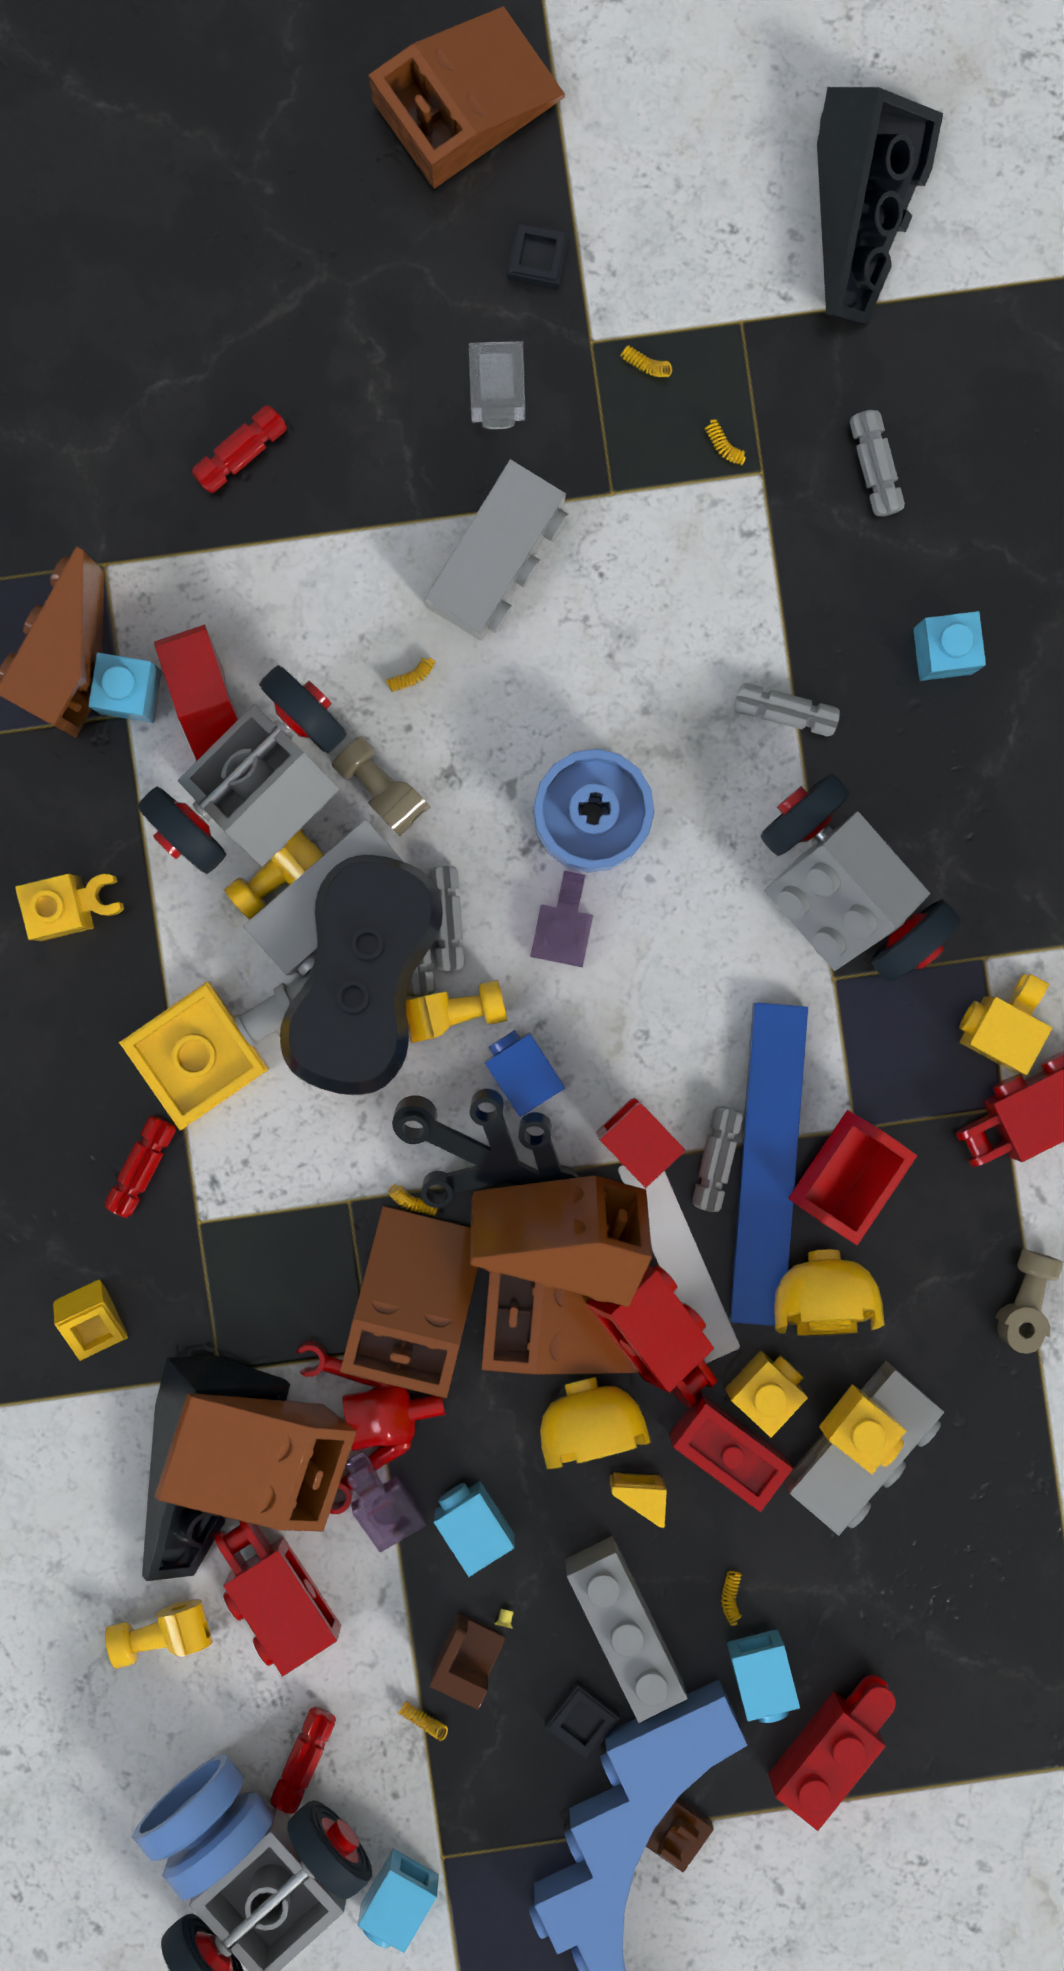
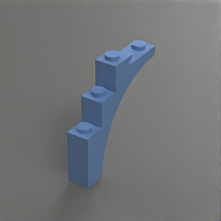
(607, 1833)

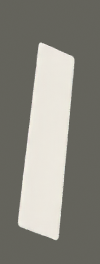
(681, 1259)

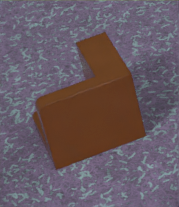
(466, 1661)

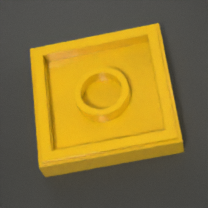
(194, 1055)

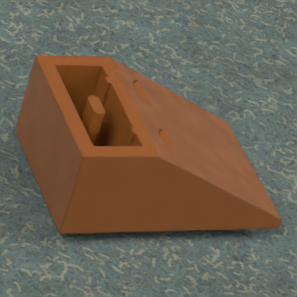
(463, 92)
(59, 655)
(565, 1235)
(412, 1303)
(545, 1331)
(257, 1460)

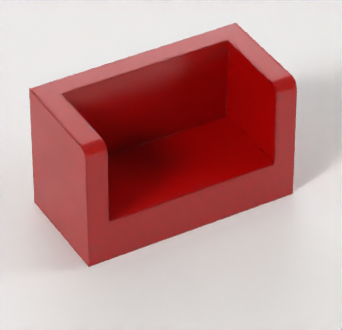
(639, 1142)
(852, 1177)
(730, 1452)

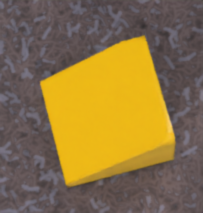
(88, 1320)
(642, 1493)

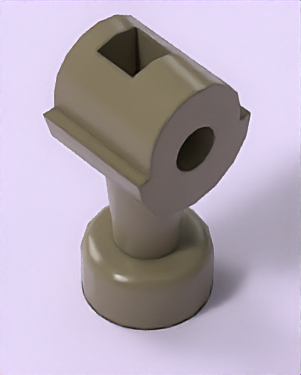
(392, 800)
(1023, 1323)

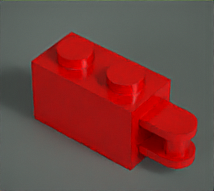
(1024, 1113)
(660, 1336)
(275, 1599)
(833, 1751)

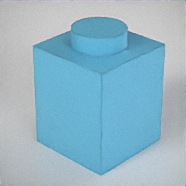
(949, 646)
(125, 687)
(473, 1527)
(763, 1676)
(397, 1901)

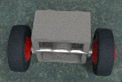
(252, 780)
(852, 887)
(273, 1898)

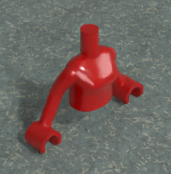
(380, 1416)

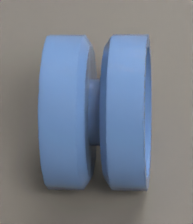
(598, 779)
(203, 1827)

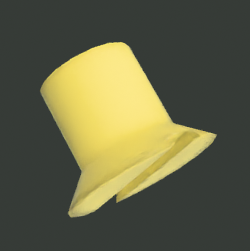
(505, 1618)

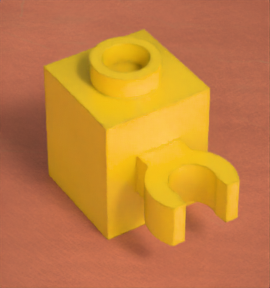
(63, 905)
(1007, 1030)

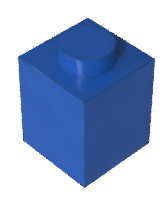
(523, 1072)

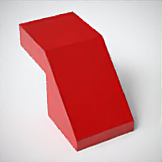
(197, 687)

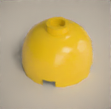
(827, 1297)
(591, 1424)

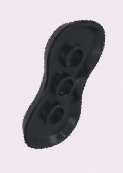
(350, 1016)

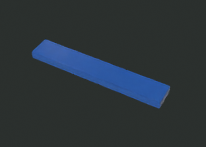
(767, 1160)

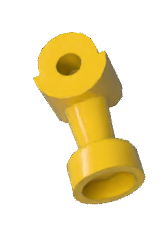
(283, 867)
(435, 1013)
(179, 1628)

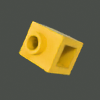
(767, 1391)
(864, 1430)

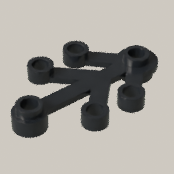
(494, 1162)

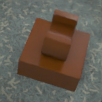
(680, 1835)

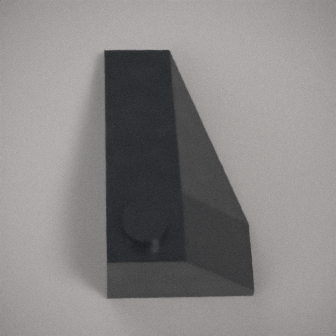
(869, 164)
(174, 1534)

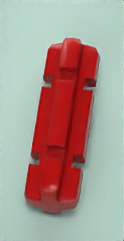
(239, 449)
(140, 1166)
(303, 1760)

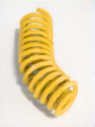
(645, 361)
(735, 453)
(421, 670)
(415, 1203)
(731, 1597)
(433, 1723)

